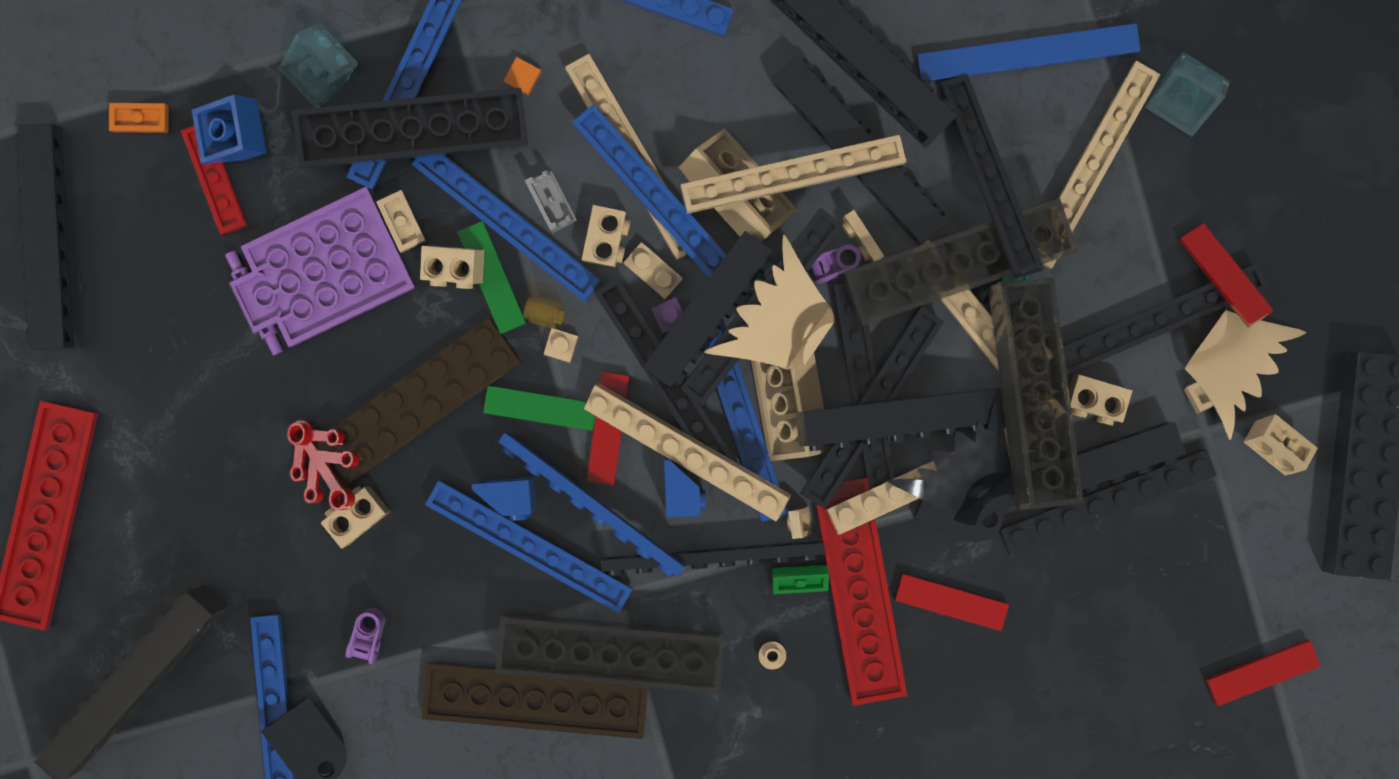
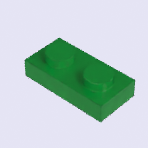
(800, 579)

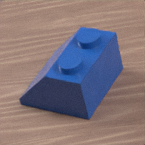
(228, 130)
(682, 492)
(509, 496)

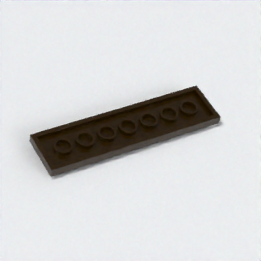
(422, 399)
(525, 702)

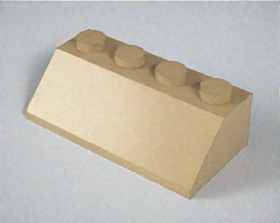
(724, 156)
(780, 396)

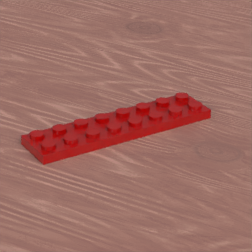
(45, 514)
(862, 604)

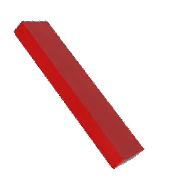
(217, 188)
(1226, 275)
(606, 437)
(951, 602)
(1262, 672)

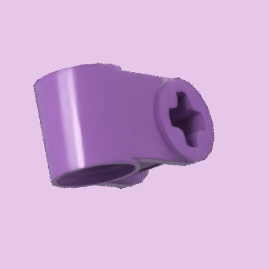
(832, 265)
(364, 640)

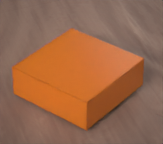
(522, 76)

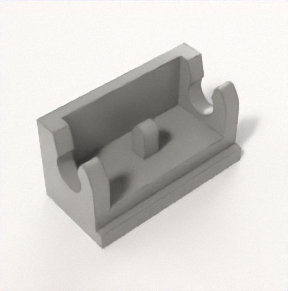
(551, 201)

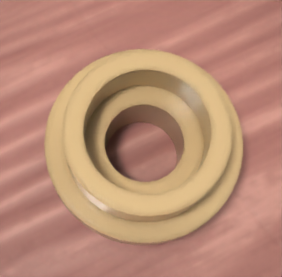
(772, 646)

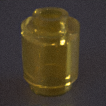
(544, 312)

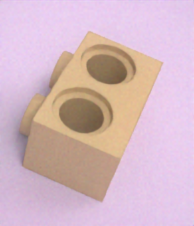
(597, 236)
(452, 261)
(1098, 394)
(1280, 445)
(358, 521)

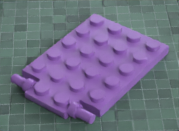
(319, 271)

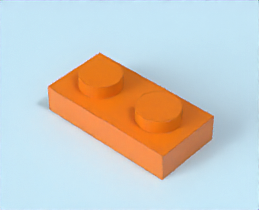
(138, 117)

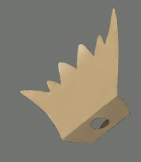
(786, 323)
(1231, 359)

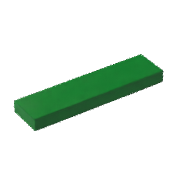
(495, 281)
(538, 408)

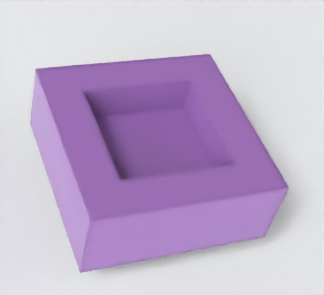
(667, 314)

